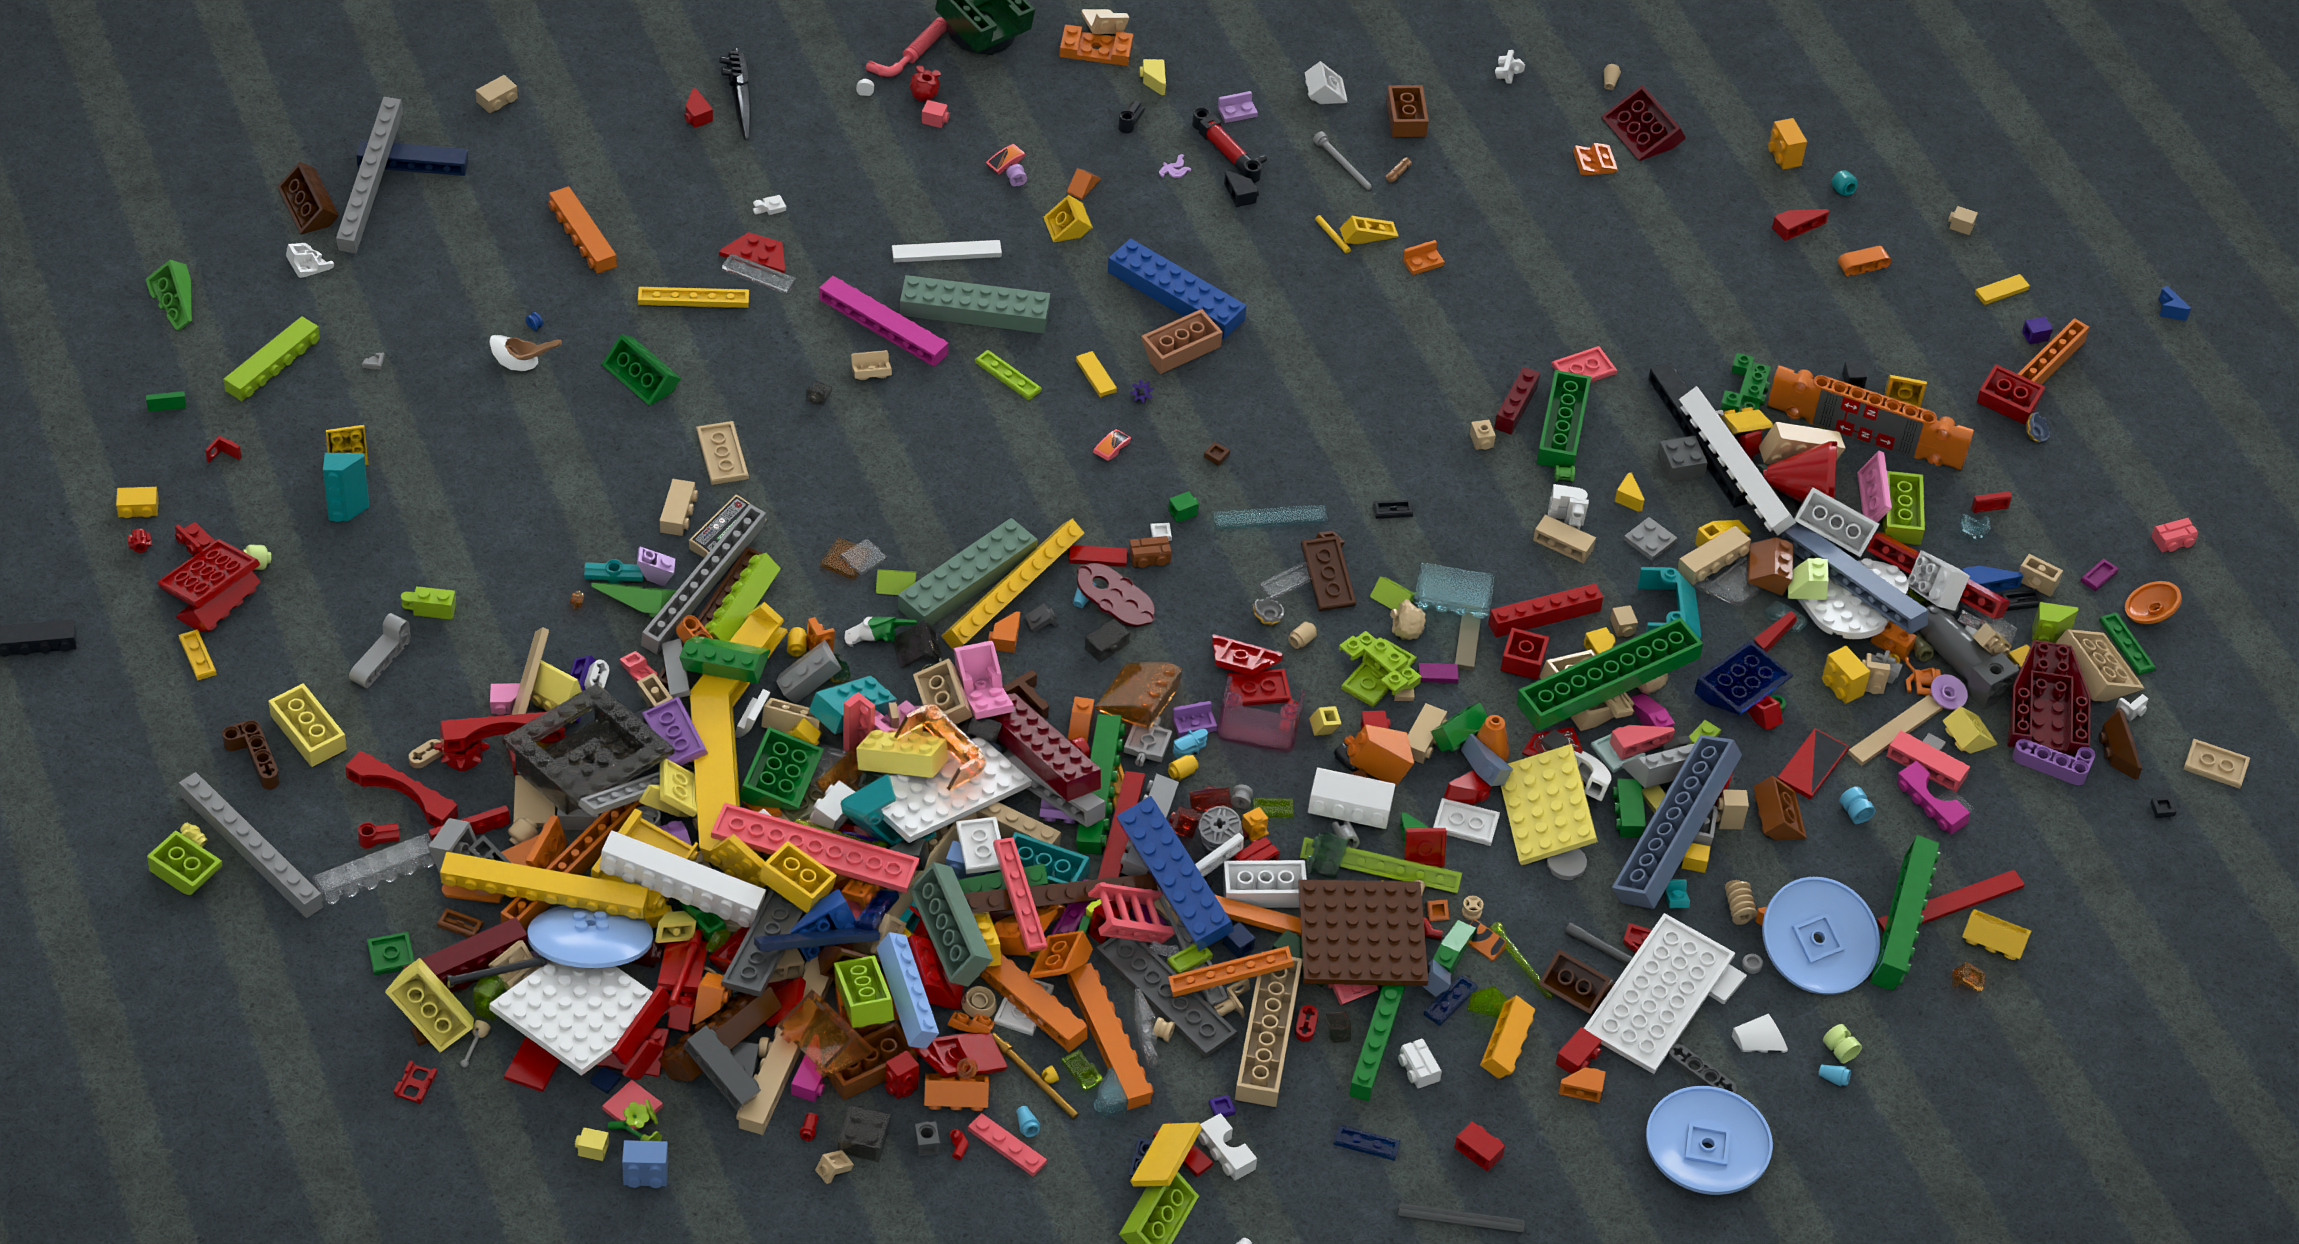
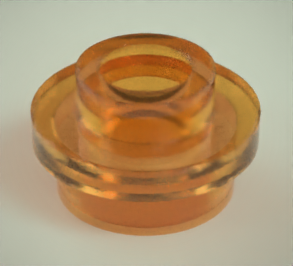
(577, 599)
(962, 1065)

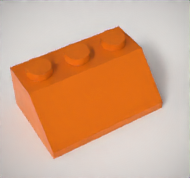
(956, 1092)

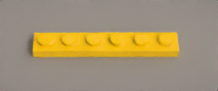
(693, 297)

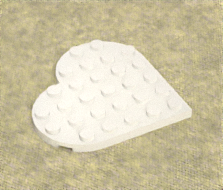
(1846, 613)

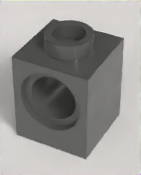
(929, 1145)

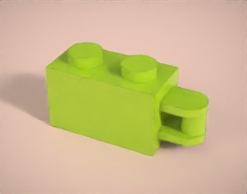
(430, 602)

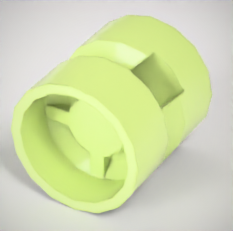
(1842, 1043)

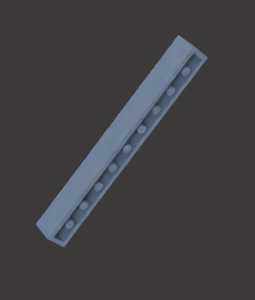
(1858, 579)

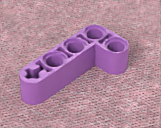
(2053, 762)

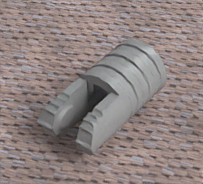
(1347, 832)

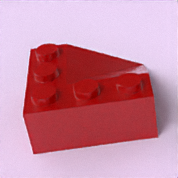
(933, 976)

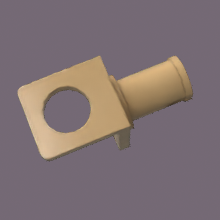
(1232, 1002)

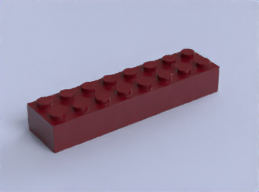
(1047, 751)

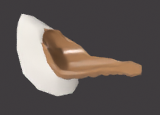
(517, 353)

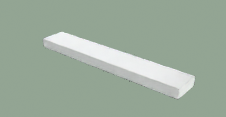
(946, 251)

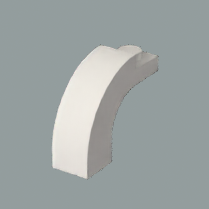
(1593, 774)

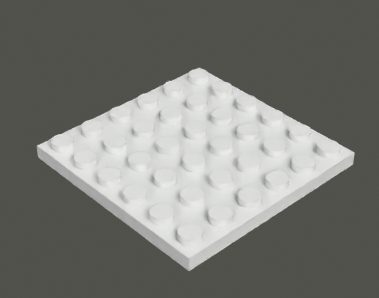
(573, 1010)

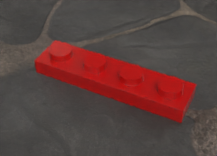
(483, 822)

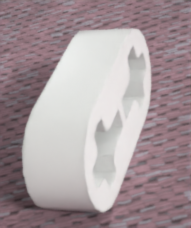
(597, 666)

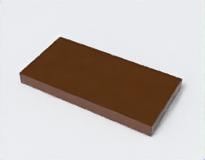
(1328, 573)

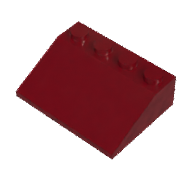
(1643, 125)

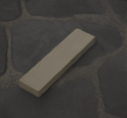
(1467, 641)

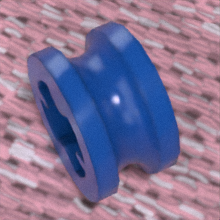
(534, 321)

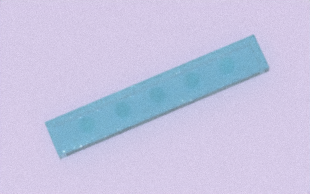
(1270, 517)

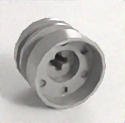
(1212, 820)

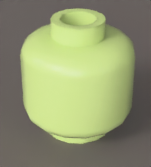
(259, 552)

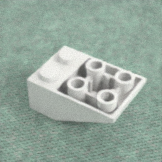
(1937, 581)

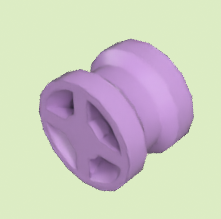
(1016, 175)

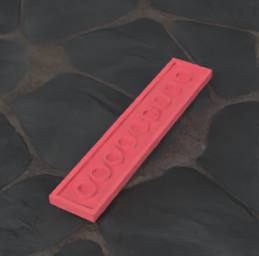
(831, 850)

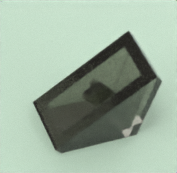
(984, 728)

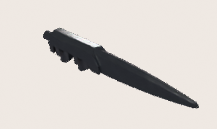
(738, 78)

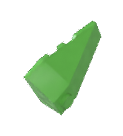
(173, 289)
(645, 600)

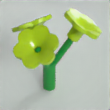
(636, 1116)

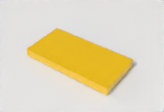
(1166, 1154)

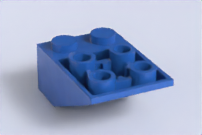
(827, 914)

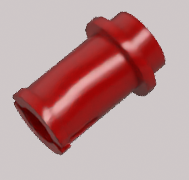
(808, 1131)

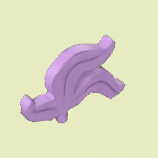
(1170, 168)

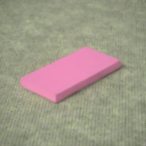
(1874, 488)

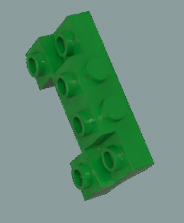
(1753, 386)

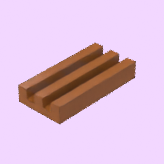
(458, 926)

